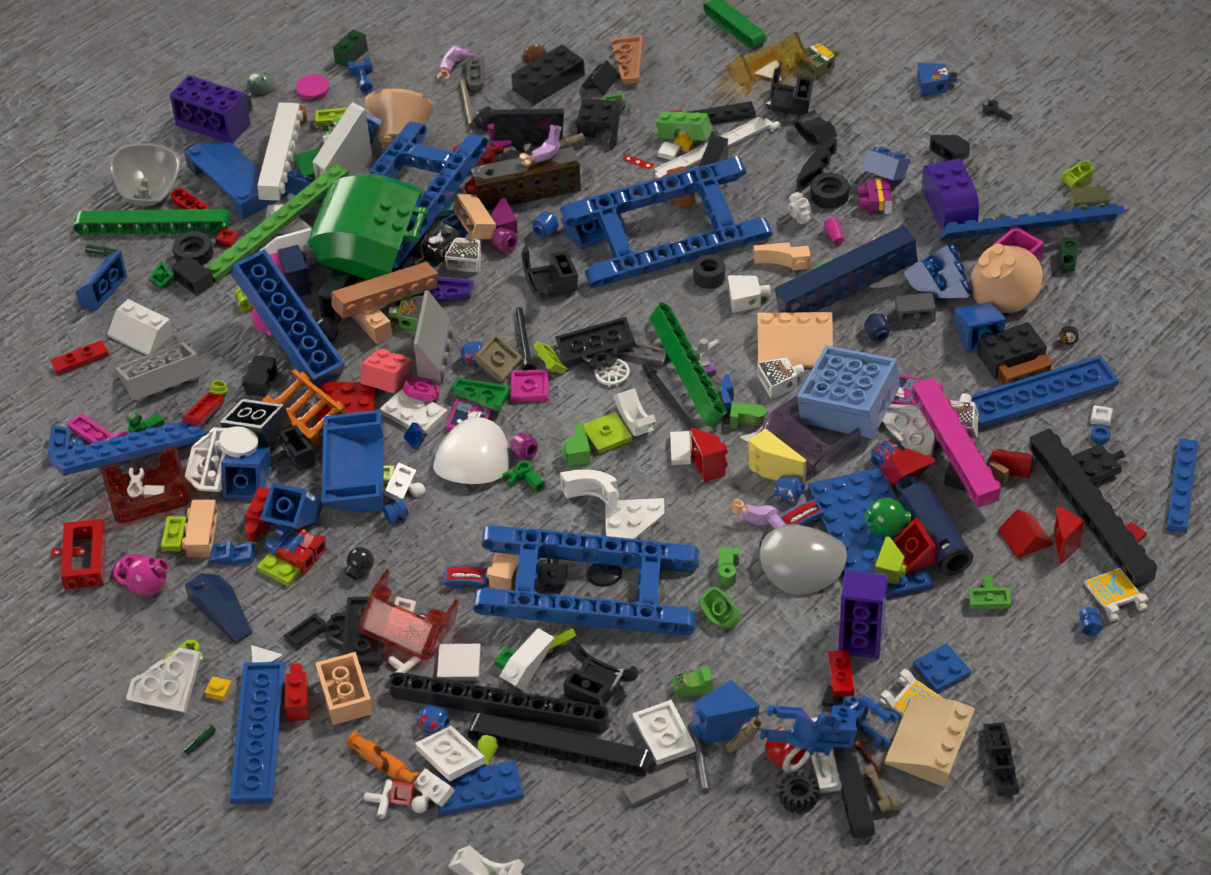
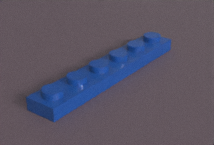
(1182, 485)

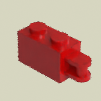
(254, 524)
(297, 694)

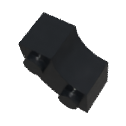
(814, 128)

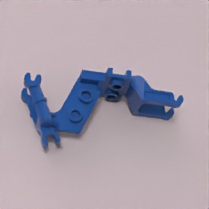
(829, 730)

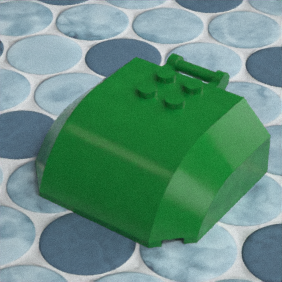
(365, 224)

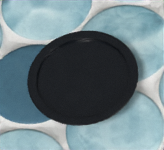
(603, 574)

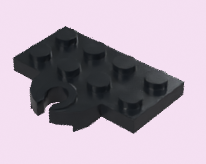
(526, 126)
(596, 343)
(350, 638)

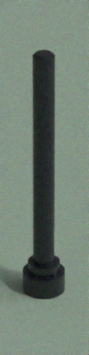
(528, 363)

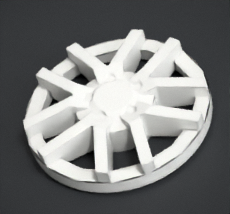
(614, 372)

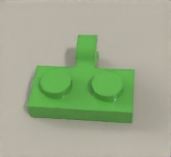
(989, 596)

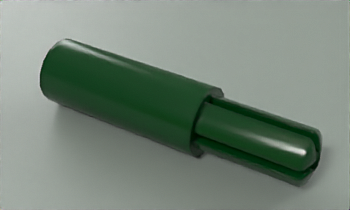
(99, 250)
(200, 738)

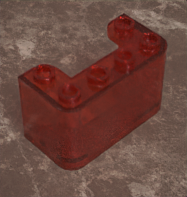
(167, 474)

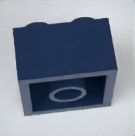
(296, 269)

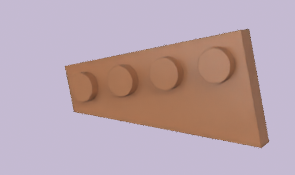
(629, 57)

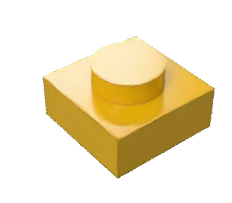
(684, 141)
(218, 688)

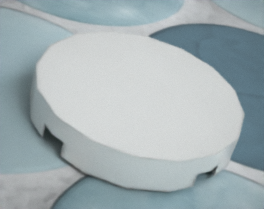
(238, 442)

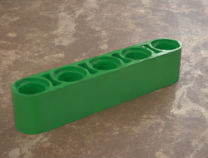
(735, 23)

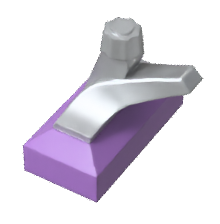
(704, 351)

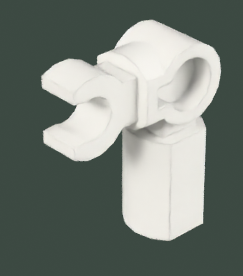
(135, 487)

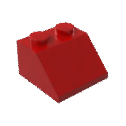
(708, 454)
(905, 463)

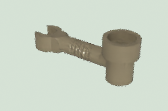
(886, 802)

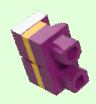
(876, 196)

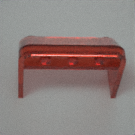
(404, 628)

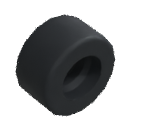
(709, 271)

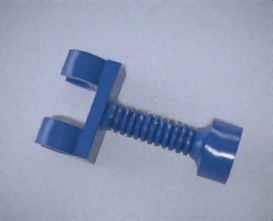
(361, 69)

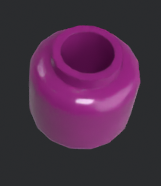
(504, 240)
(523, 446)

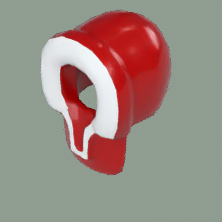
(785, 755)

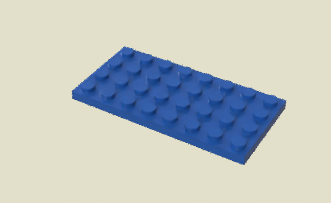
(844, 508)

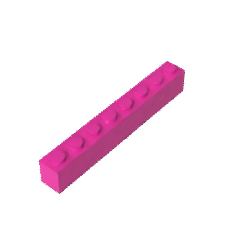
(956, 443)

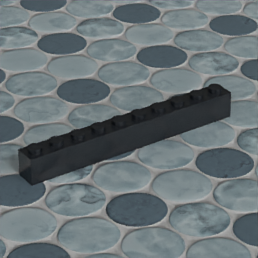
(1092, 508)

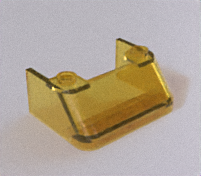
(788, 52)

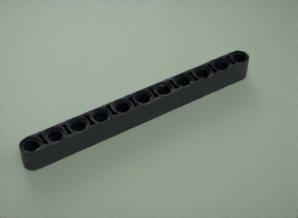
(499, 702)

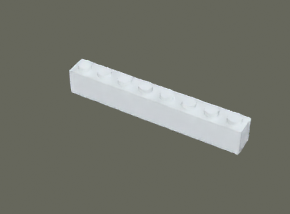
(279, 151)

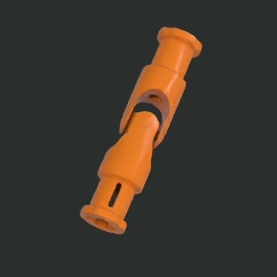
(376, 755)

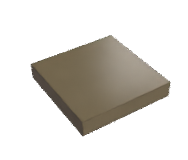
(497, 357)

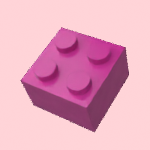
(1022, 239)

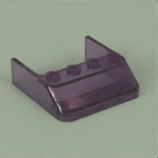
(802, 441)

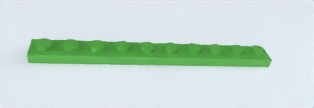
(276, 222)

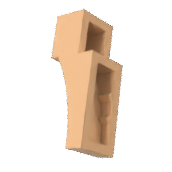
(782, 254)

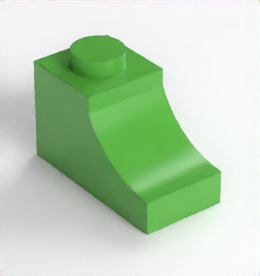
(577, 449)

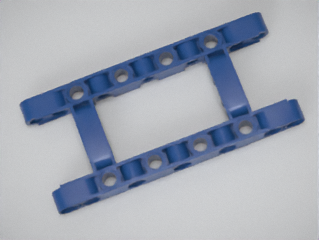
(450, 166)
(657, 191)
(597, 612)

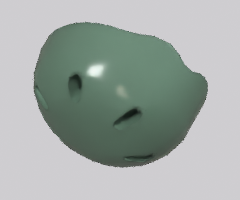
(260, 83)

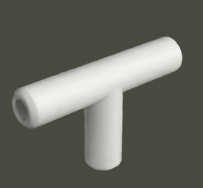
(403, 668)
(383, 799)

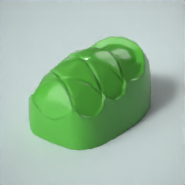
(720, 608)

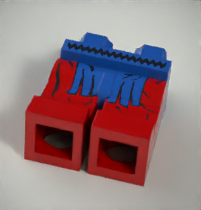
(296, 547)

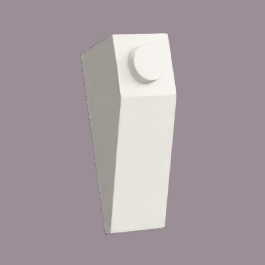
(527, 659)

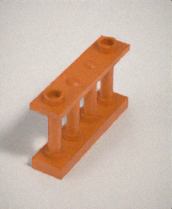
(310, 434)

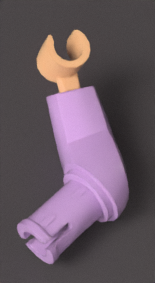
(452, 55)
(548, 149)
(758, 515)

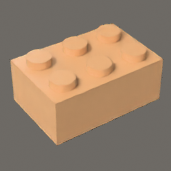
(344, 688)

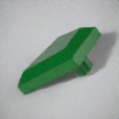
(161, 275)

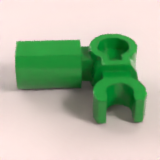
(152, 422)
(524, 471)

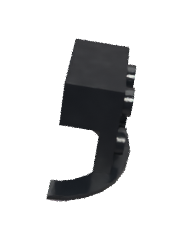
(789, 98)
(600, 113)
(552, 279)
(595, 679)

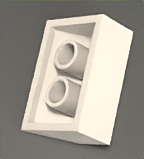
(140, 327)

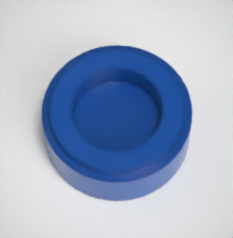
(1100, 435)

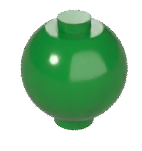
(887, 517)

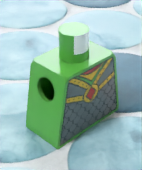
(408, 313)

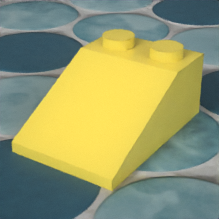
(774, 458)

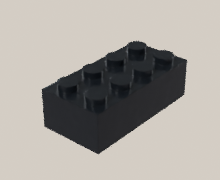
(548, 74)

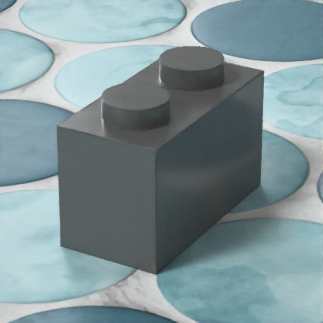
(915, 308)

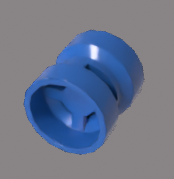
(397, 510)
(1090, 621)

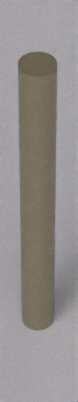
(468, 108)

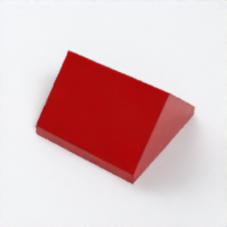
(1017, 462)
(1067, 533)
(1024, 534)
(916, 547)

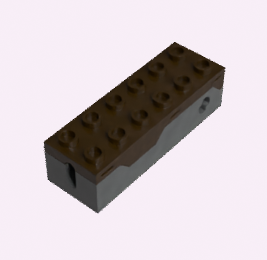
(525, 183)

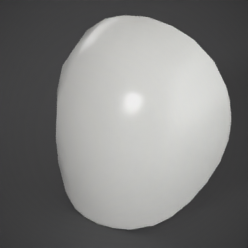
(473, 453)

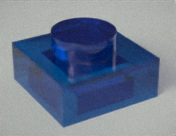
(415, 435)

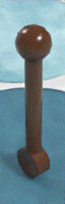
(860, 745)

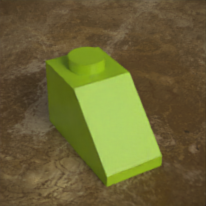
(891, 562)

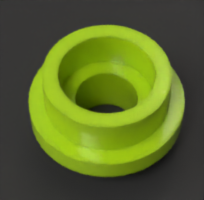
(218, 387)

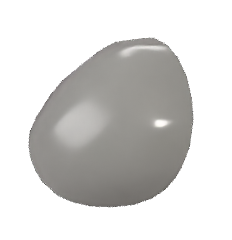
(144, 172)
(802, 558)

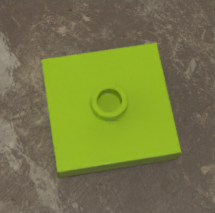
(607, 433)

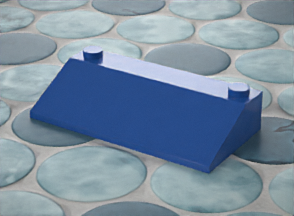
(231, 172)
(353, 462)

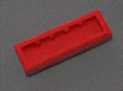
(79, 357)
(203, 409)
(841, 673)

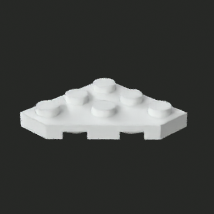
(910, 428)
(633, 517)
(167, 682)

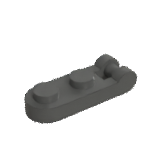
(475, 73)

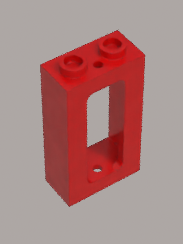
(90, 576)

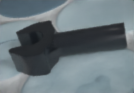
(992, 108)

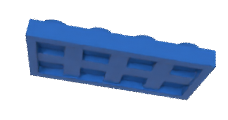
(483, 788)

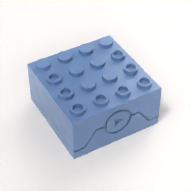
(849, 391)

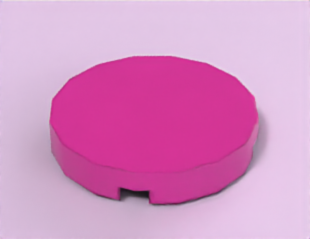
(312, 87)
(421, 389)

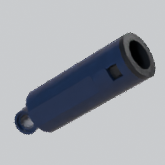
(951, 549)

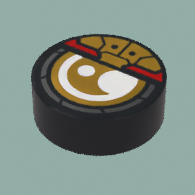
(1069, 335)

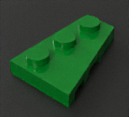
(482, 393)

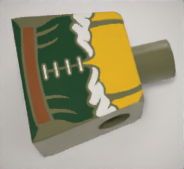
(819, 61)

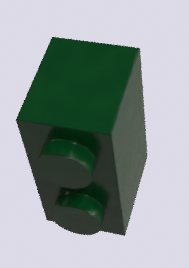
(350, 48)

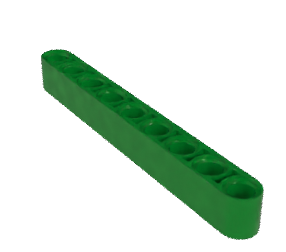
(151, 221)
(688, 365)

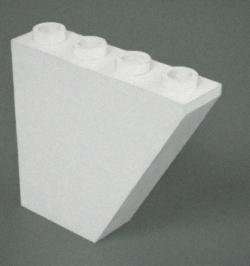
(346, 144)

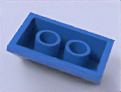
(587, 233)
(102, 282)

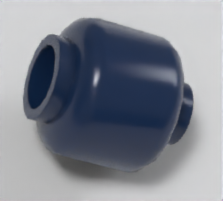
(877, 327)

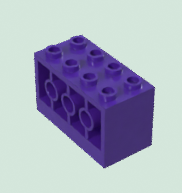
(210, 109)

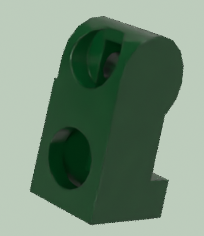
(1069, 254)

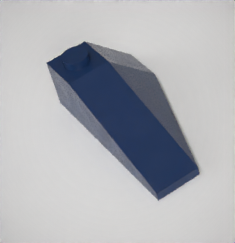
(219, 603)

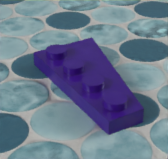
(449, 290)

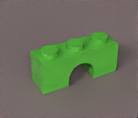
(695, 124)

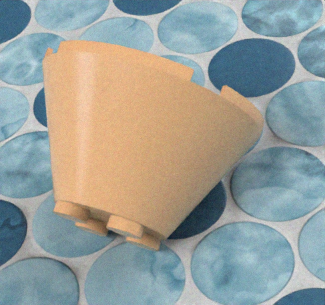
(395, 110)
(1006, 278)

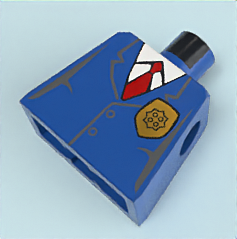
(934, 78)

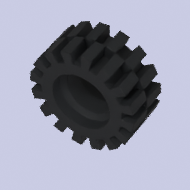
(798, 782)

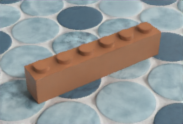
(384, 289)

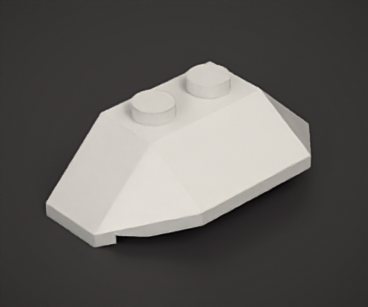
(296, 238)
(205, 462)

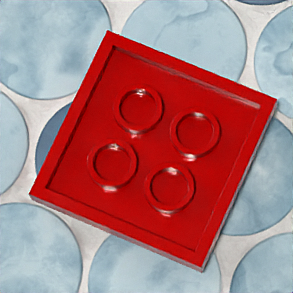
(353, 395)

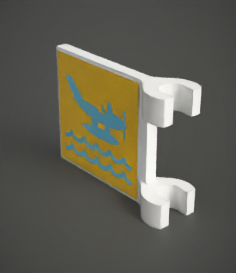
(1115, 590)
(912, 688)

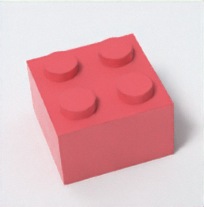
(386, 370)

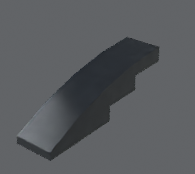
(816, 163)
(1001, 759)

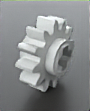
(799, 208)

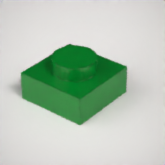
(504, 657)

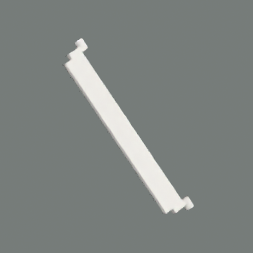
(734, 137)

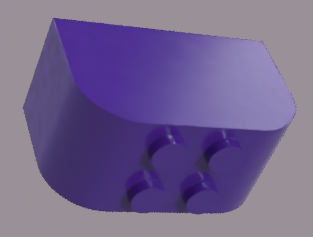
(950, 192)
(863, 613)

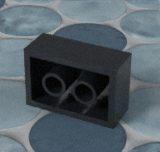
(1010, 347)
(260, 417)

